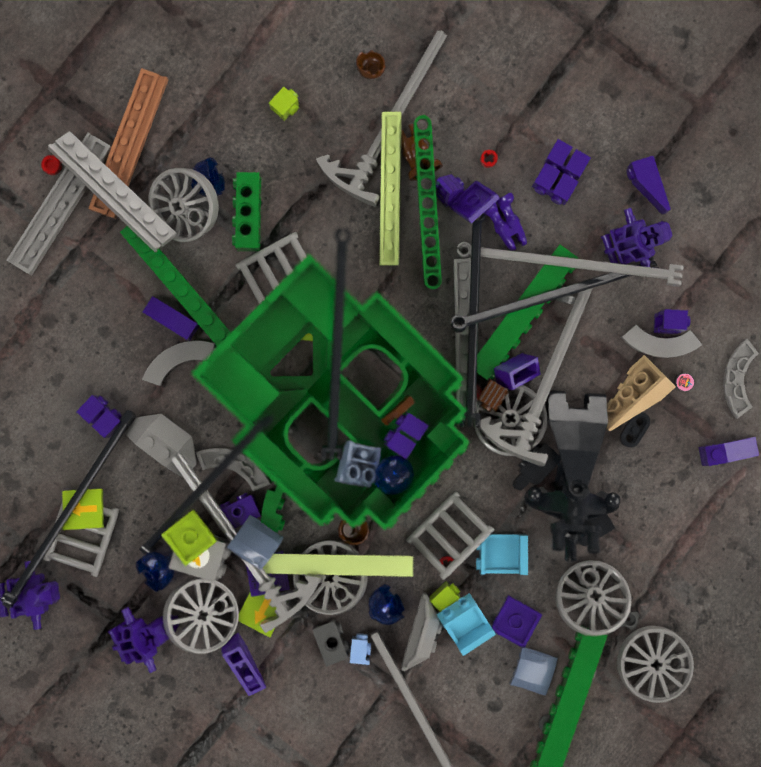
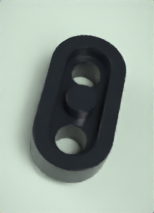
(635, 430)

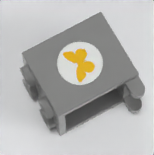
(209, 564)

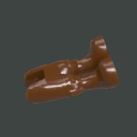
(407, 146)

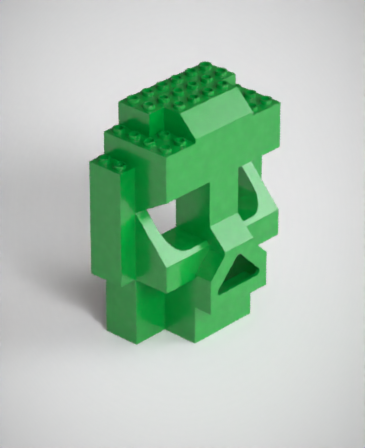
(242, 382)

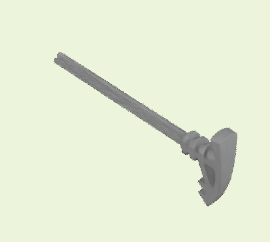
(369, 161)
(524, 436)
(266, 583)

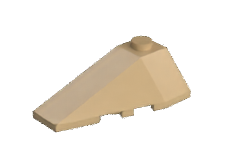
(639, 391)

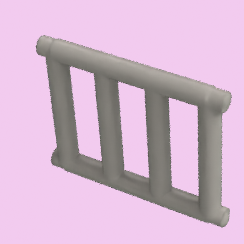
(259, 256)
(99, 550)
(458, 557)

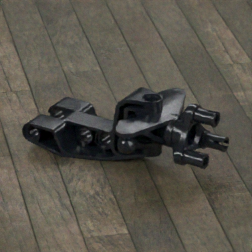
(578, 440)

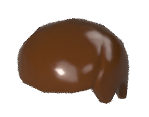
(370, 64)
(353, 535)

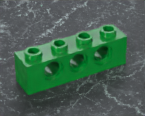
(243, 182)

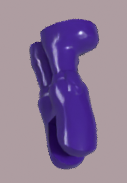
(511, 226)

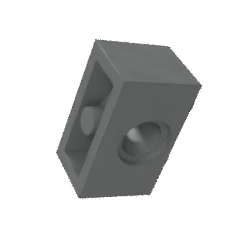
(335, 653)

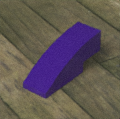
(171, 318)

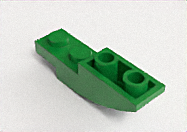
(270, 516)

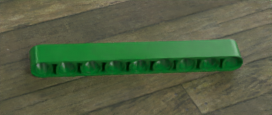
(427, 193)

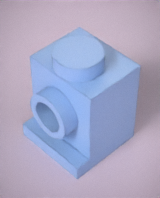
(360, 649)

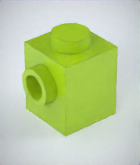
(284, 103)
(445, 596)

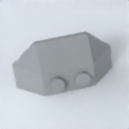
(162, 440)
(422, 634)

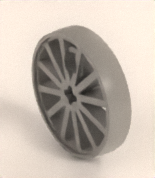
(182, 203)
(517, 419)
(336, 584)
(590, 604)
(207, 607)
(663, 657)

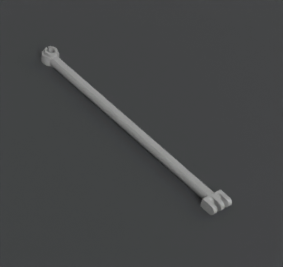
(578, 263)

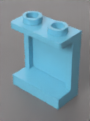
(503, 554)
(466, 624)

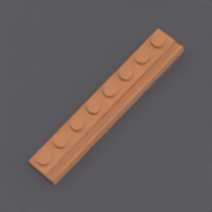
(133, 131)

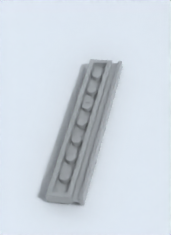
(112, 191)
(53, 213)

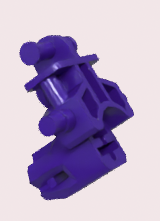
(635, 240)
(33, 598)
(138, 640)

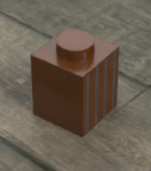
(492, 396)

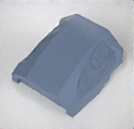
(358, 464)
(255, 542)
(534, 671)

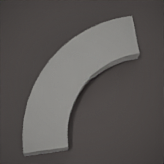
(661, 347)
(175, 355)
(734, 378)
(242, 465)

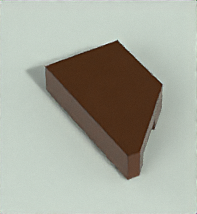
(398, 410)

